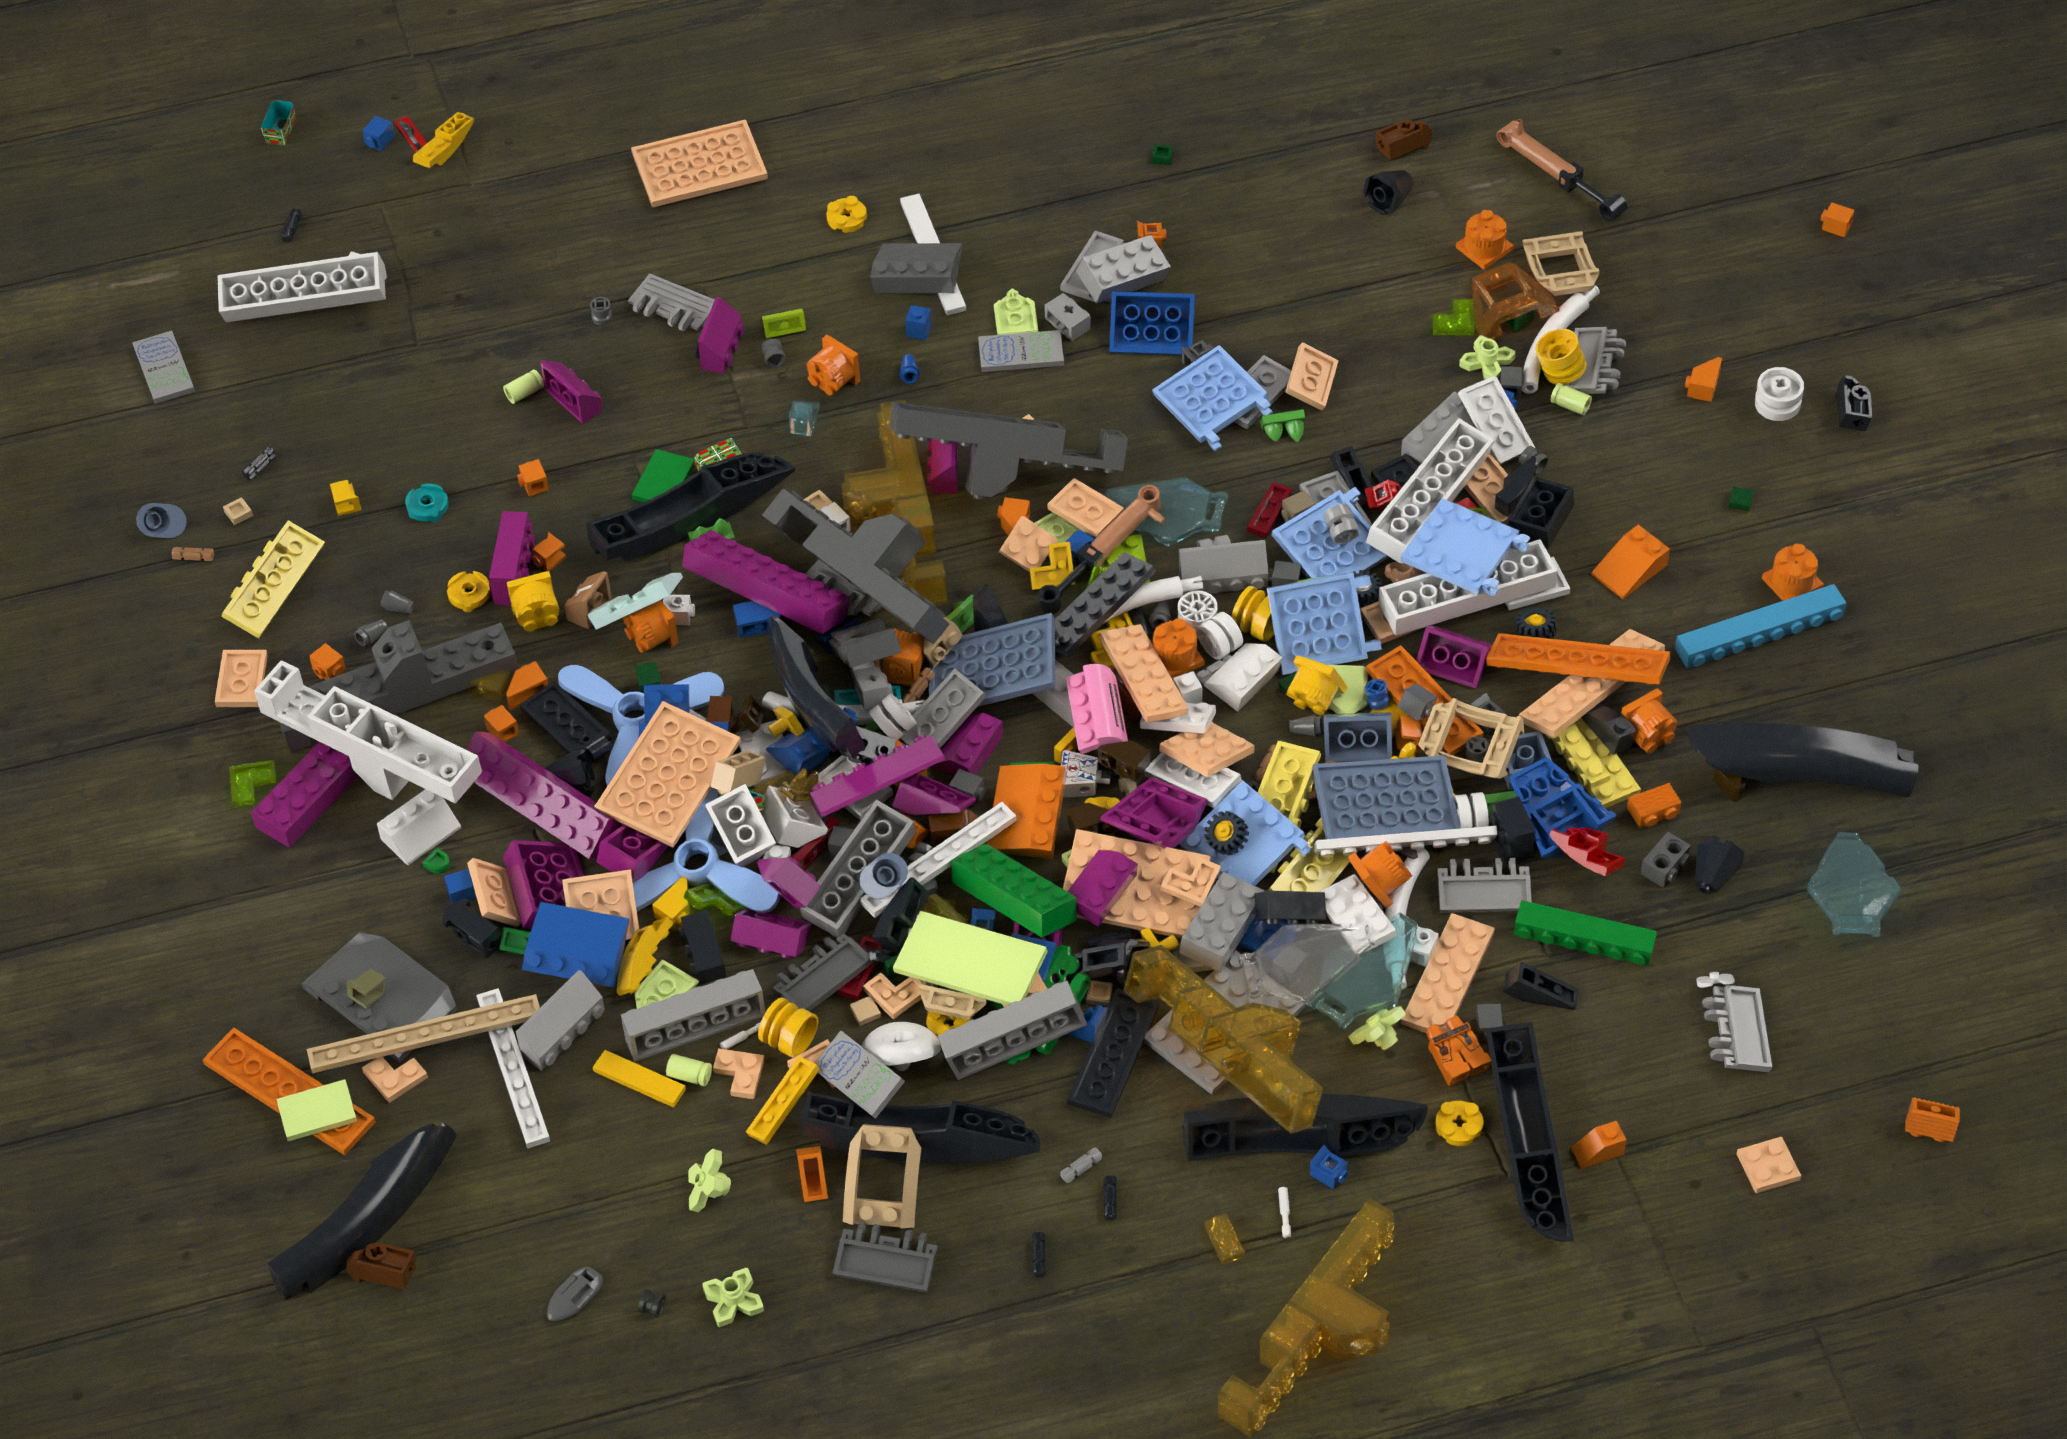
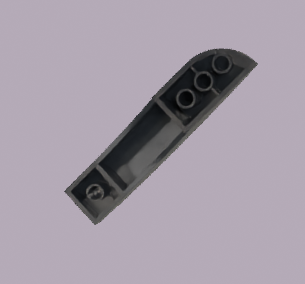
(698, 501)
(799, 679)
(943, 1131)

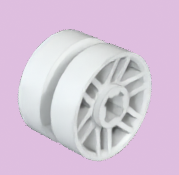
(1197, 608)
(1220, 635)
(892, 717)
(1472, 811)

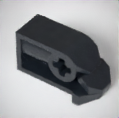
(1853, 404)
(472, 928)

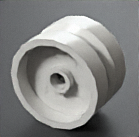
(1779, 394)

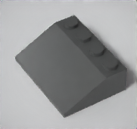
(916, 268)

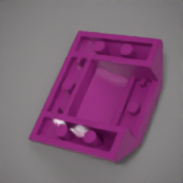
(1157, 813)

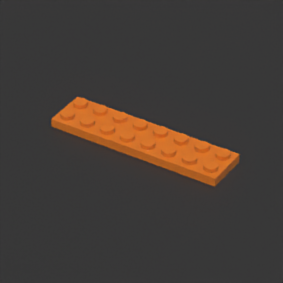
(1578, 658)
(271, 1077)

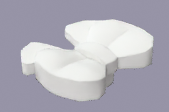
(1714, 978)

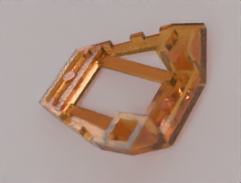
(1516, 305)

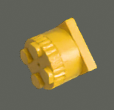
(533, 601)
(1314, 685)

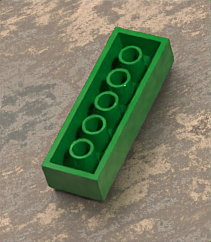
(1014, 890)

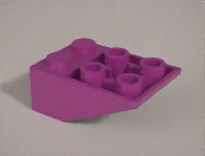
(789, 880)

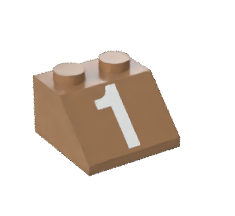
(588, 596)

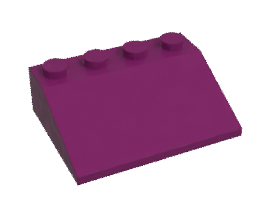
(537, 874)

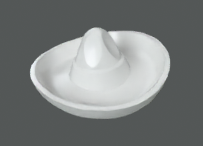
(901, 1044)

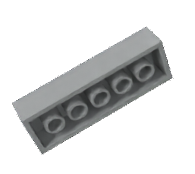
(840, 892)
(693, 1015)
(1012, 1030)

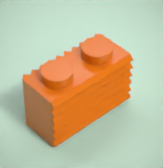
(1654, 805)
(1932, 1120)

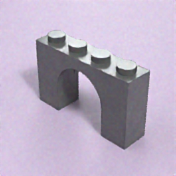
(864, 643)

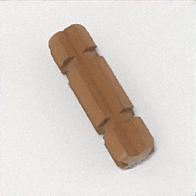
(193, 554)
(919, 685)
(1264, 764)

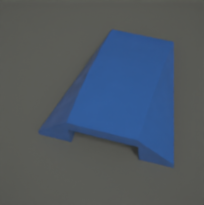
(1556, 804)

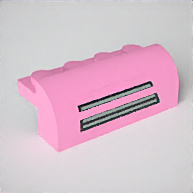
(1096, 707)

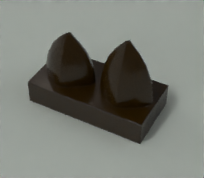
(749, 716)

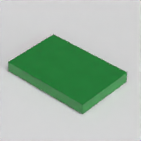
(661, 474)

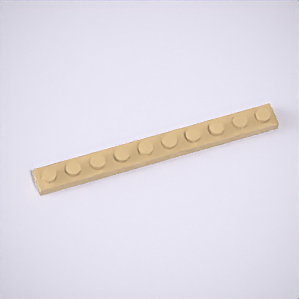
(422, 1034)

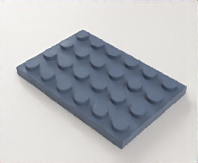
(1004, 659)
(1385, 797)

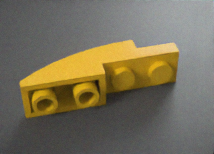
(446, 141)
(638, 955)

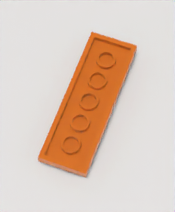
(1402, 671)

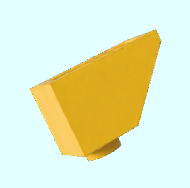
(673, 904)

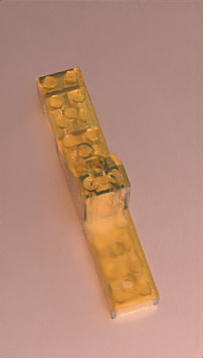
(902, 493)
(1242, 1043)
(1318, 1316)

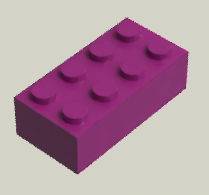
(511, 554)

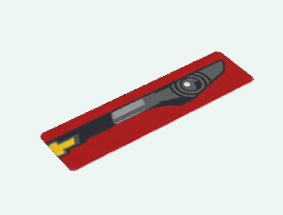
(411, 133)

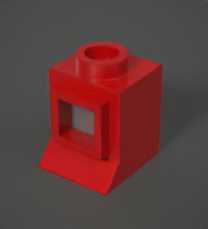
(1382, 494)

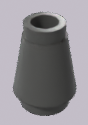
(397, 603)
(1160, 614)
(370, 633)
(1307, 725)

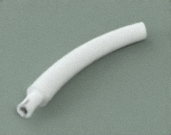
(1568, 313)
(1159, 591)
(773, 700)
(1401, 895)

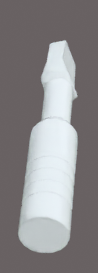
(739, 1037)
(1284, 1211)

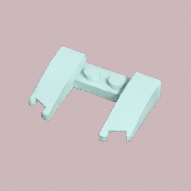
(624, 605)

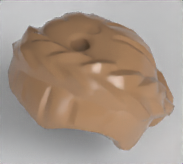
(1399, 572)

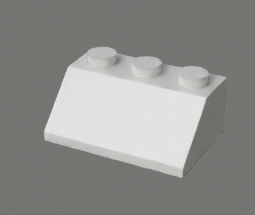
(1244, 674)
(791, 821)
(418, 826)
(741, 826)

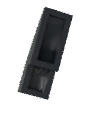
(1352, 472)
(1514, 487)
(899, 915)
(1101, 960)

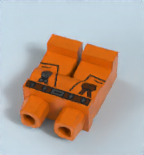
(1457, 1051)

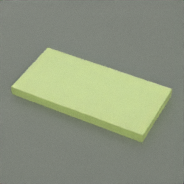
(969, 959)

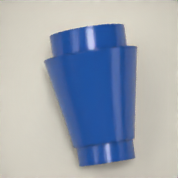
(909, 370)

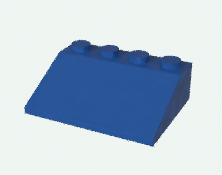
(1151, 322)
(576, 940)

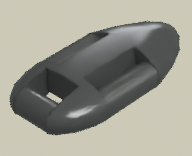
(574, 1294)

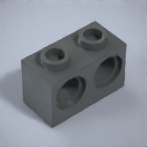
(1662, 864)

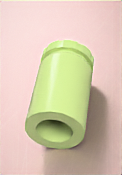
(523, 386)
(1571, 399)
(688, 1070)

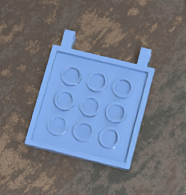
(1211, 395)
(1310, 543)
(1462, 547)
(1319, 621)
(1268, 840)

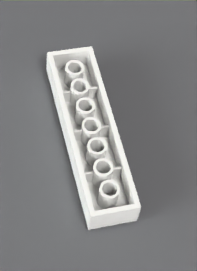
(301, 287)
(1438, 477)
(1432, 600)

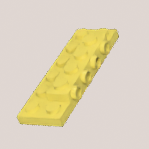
(272, 579)
(1595, 765)
(1289, 780)
(1311, 871)

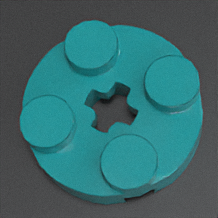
(429, 512)

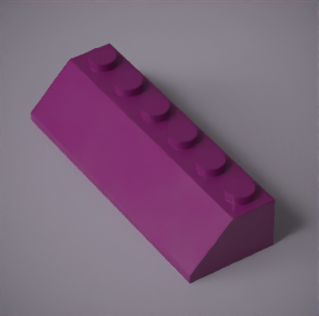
(876, 776)

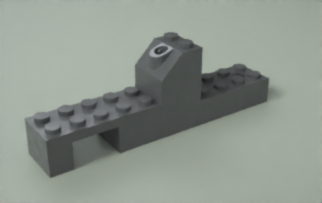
(1001, 441)
(867, 559)
(412, 677)

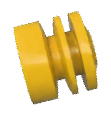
(1561, 356)
(1254, 614)
(788, 1027)

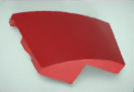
(1588, 849)

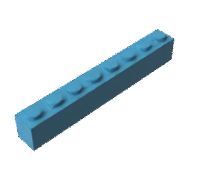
(1760, 626)

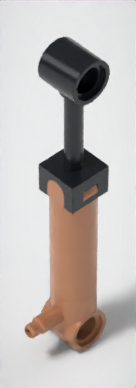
(1567, 174)
(1096, 552)

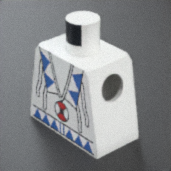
(1082, 774)

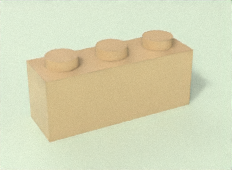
(737, 770)

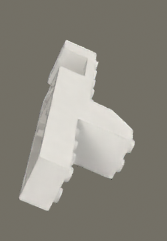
(379, 744)

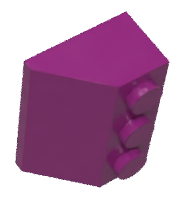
(720, 337)
(570, 391)
(943, 467)
(1453, 656)
(971, 745)
(1102, 884)
(771, 932)

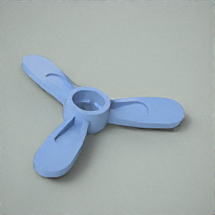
(603, 695)
(734, 881)

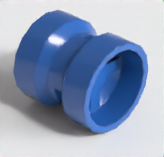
(1377, 694)

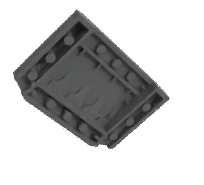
(410, 994)

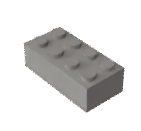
(1123, 268)
(1220, 922)

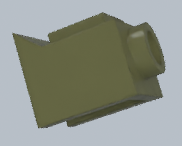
(367, 988)

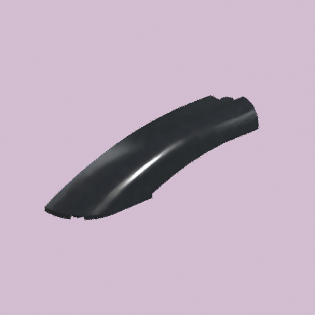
(1805, 754)
(1342, 1123)
(1529, 1130)
(366, 1214)

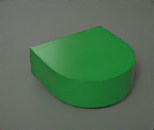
(437, 862)

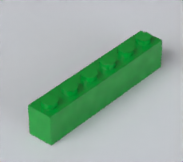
(1585, 933)

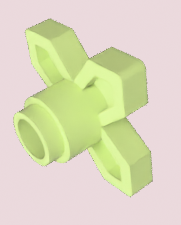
(1488, 357)
(1379, 1028)
(707, 1180)
(732, 1296)

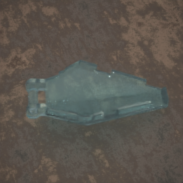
(1182, 506)
(1853, 886)
(1374, 979)

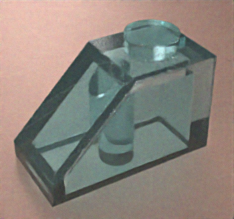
(803, 416)

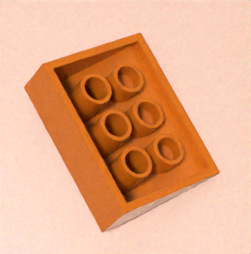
(1036, 799)

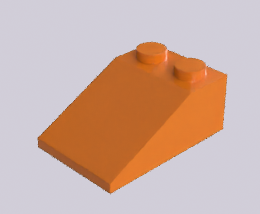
(1632, 562)

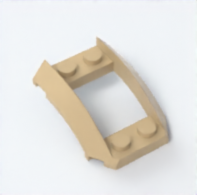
(1558, 246)
(1499, 750)
(950, 1002)
(882, 1211)

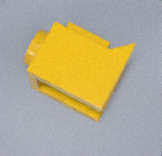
(345, 498)

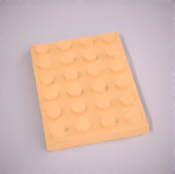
(699, 163)
(667, 774)
(1143, 901)

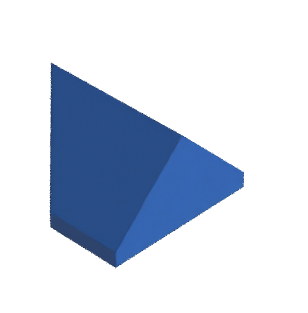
(1093, 1020)

